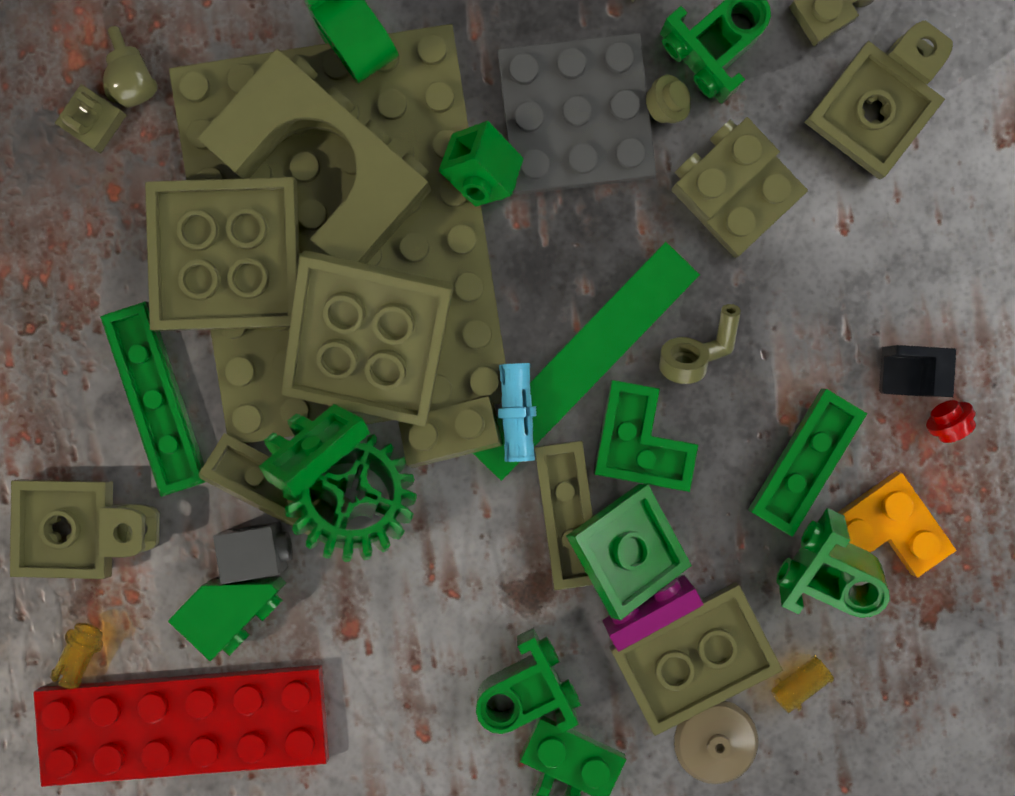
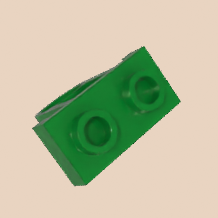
(353, 35)
(715, 43)
(829, 568)
(532, 688)

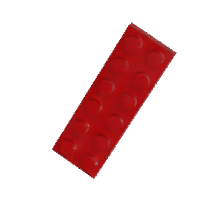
(181, 725)

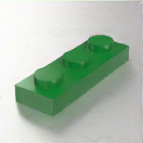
(807, 461)

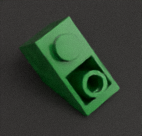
(218, 613)

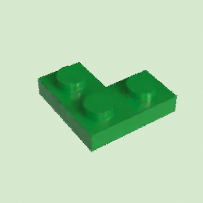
(628, 448)

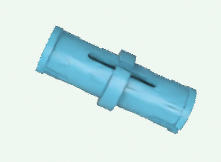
(517, 412)

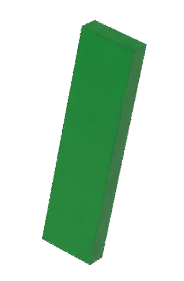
(154, 398)

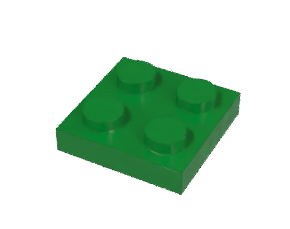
(629, 551)

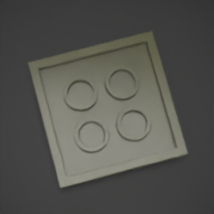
(222, 253)
(365, 337)

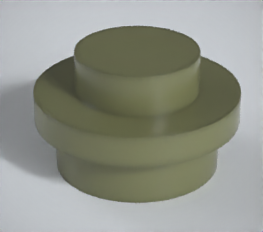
(668, 100)

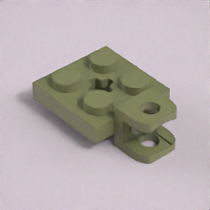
(898, 83)
(96, 524)

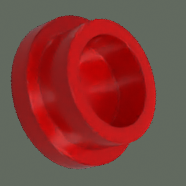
(951, 421)

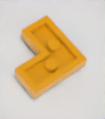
(897, 515)

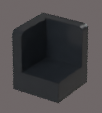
(917, 371)

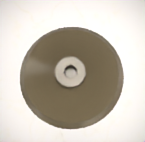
(717, 743)

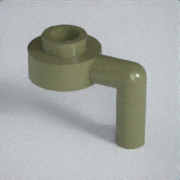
(687, 359)

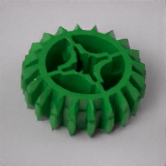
(367, 503)

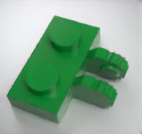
(313, 449)
(571, 759)

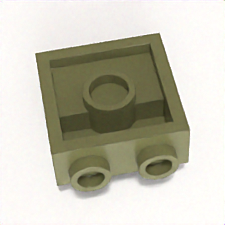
(738, 186)

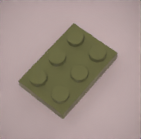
(698, 660)

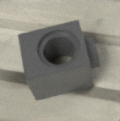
(252, 552)

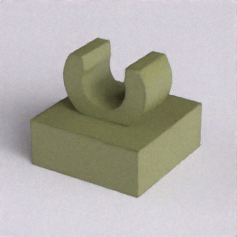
(90, 118)

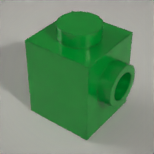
(481, 164)

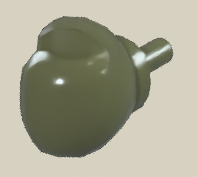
(127, 75)

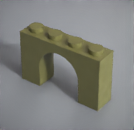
(288, 100)

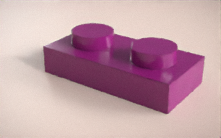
(658, 611)

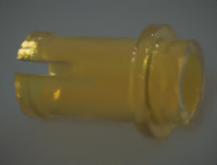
(77, 654)
(801, 684)

